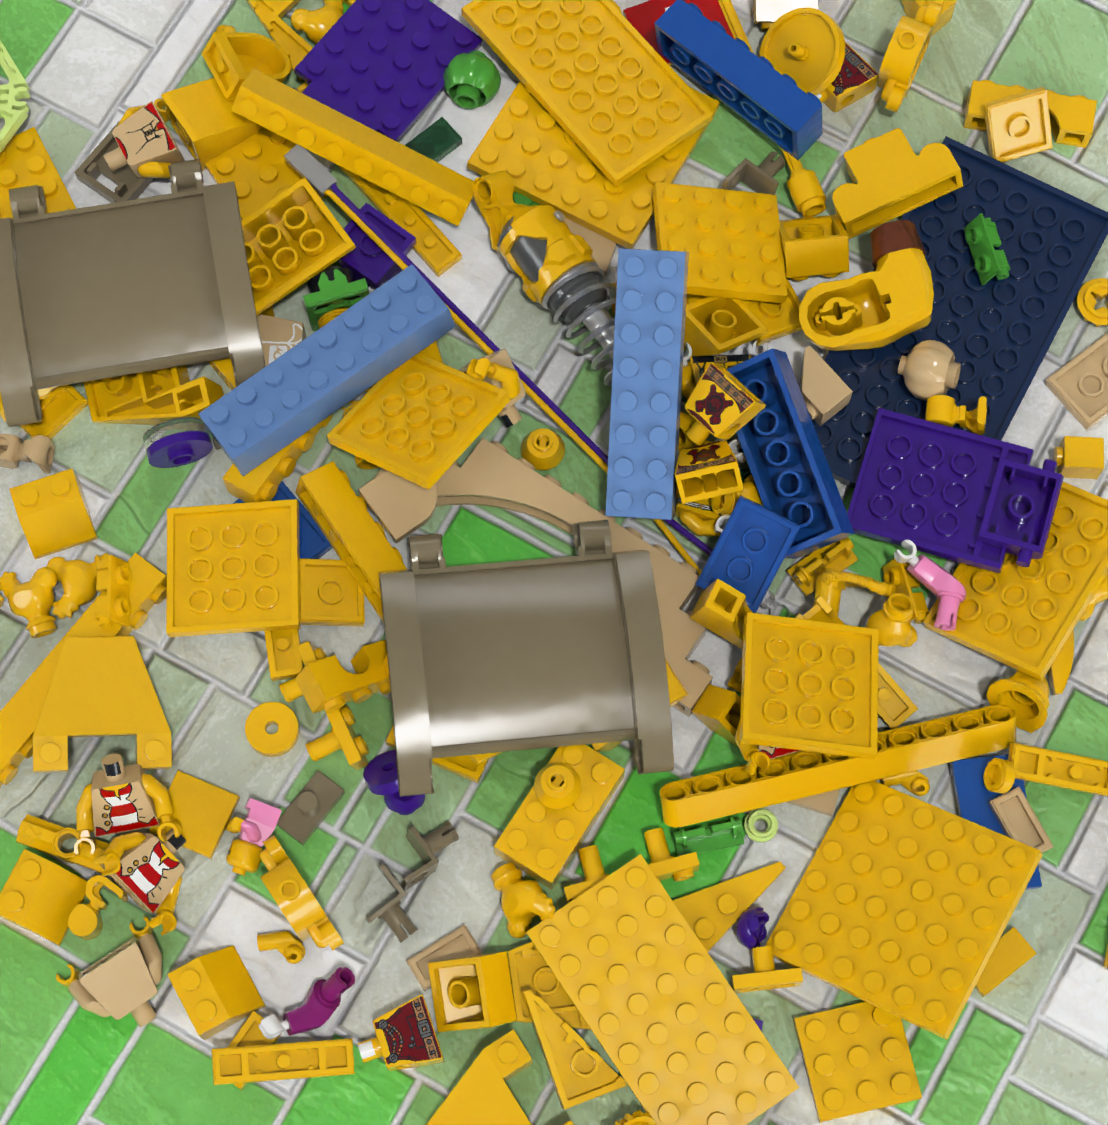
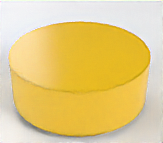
(999, 775)

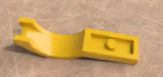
(893, 703)

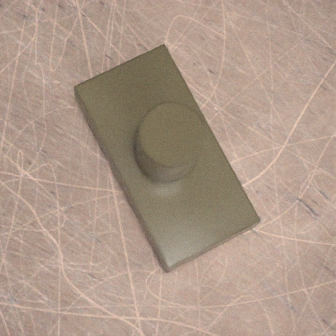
(310, 808)

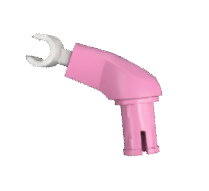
(936, 580)

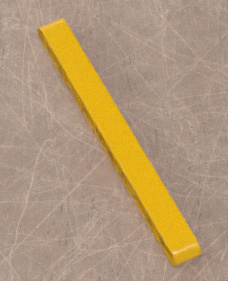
(813, 773)

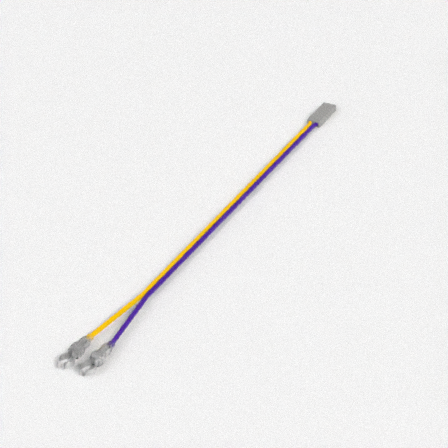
(323, 182)

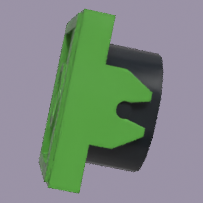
(331, 291)

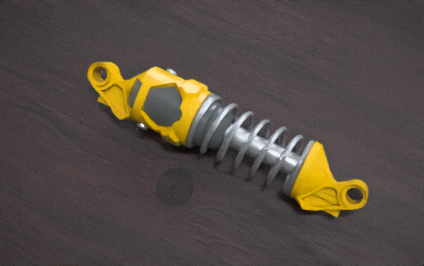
(554, 269)

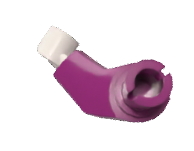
(317, 1007)

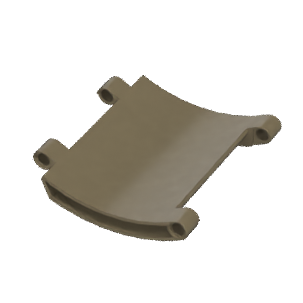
(122, 289)
(525, 655)

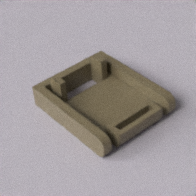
(129, 185)

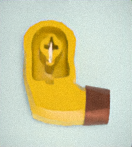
(877, 304)

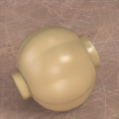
(929, 369)

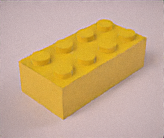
(545, 838)

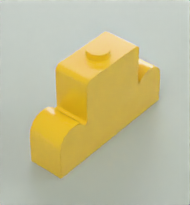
(892, 181)

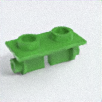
(982, 238)
(708, 835)

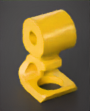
(943, 410)
(86, 919)

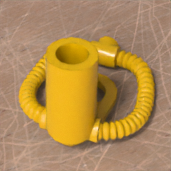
(831, 583)

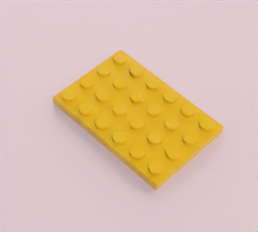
(1031, 610)

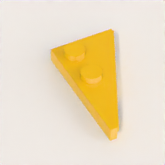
(719, 907)
(573, 1066)

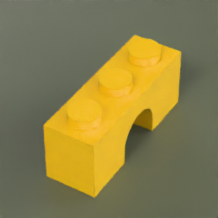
(331, 686)

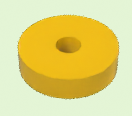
(266, 715)

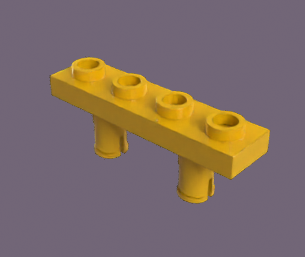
(342, 733)
(662, 864)

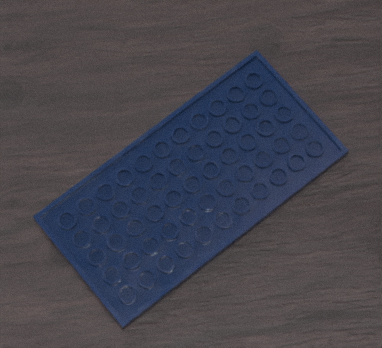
(992, 328)

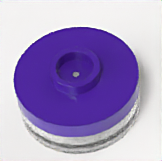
(177, 442)

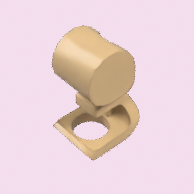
(38, 449)

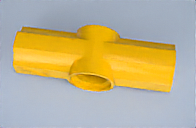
(49, 839)

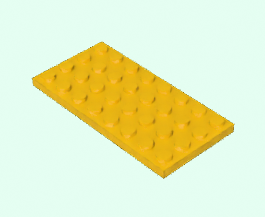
(593, 78)
(660, 1004)

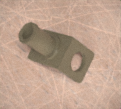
(756, 177)
(426, 849)
(392, 912)

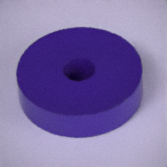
(382, 774)

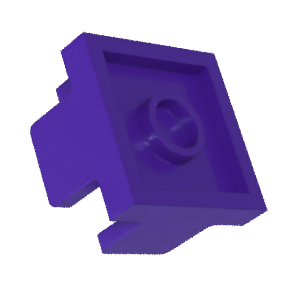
(368, 258)

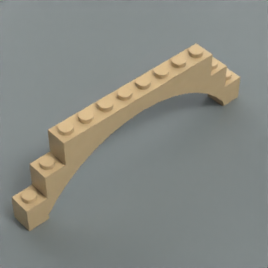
(501, 481)

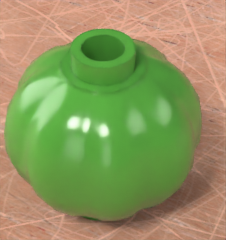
(470, 75)

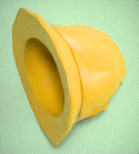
(1026, 696)

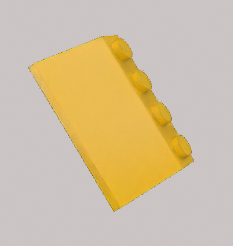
(291, 243)

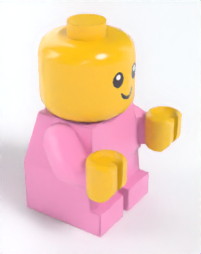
(255, 829)

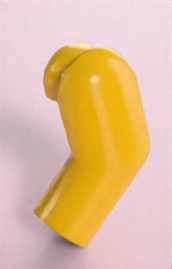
(913, 781)
(285, 943)

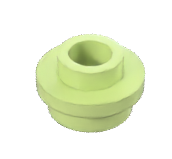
(761, 815)

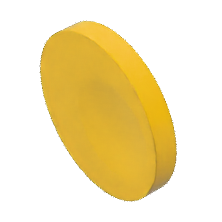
(806, 48)

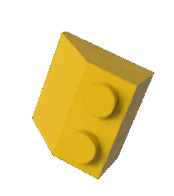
(814, 247)
(720, 325)
(53, 513)
(41, 896)
(216, 991)
(472, 992)

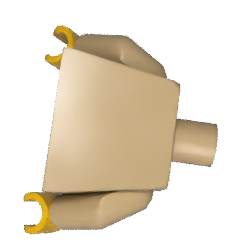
(121, 979)

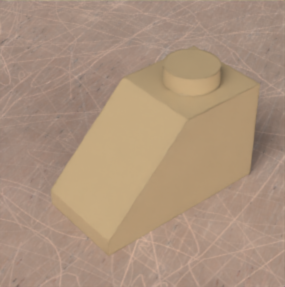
(821, 388)

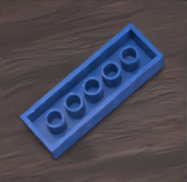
(739, 78)
(788, 455)

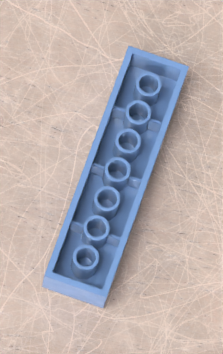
(327, 370)
(646, 383)

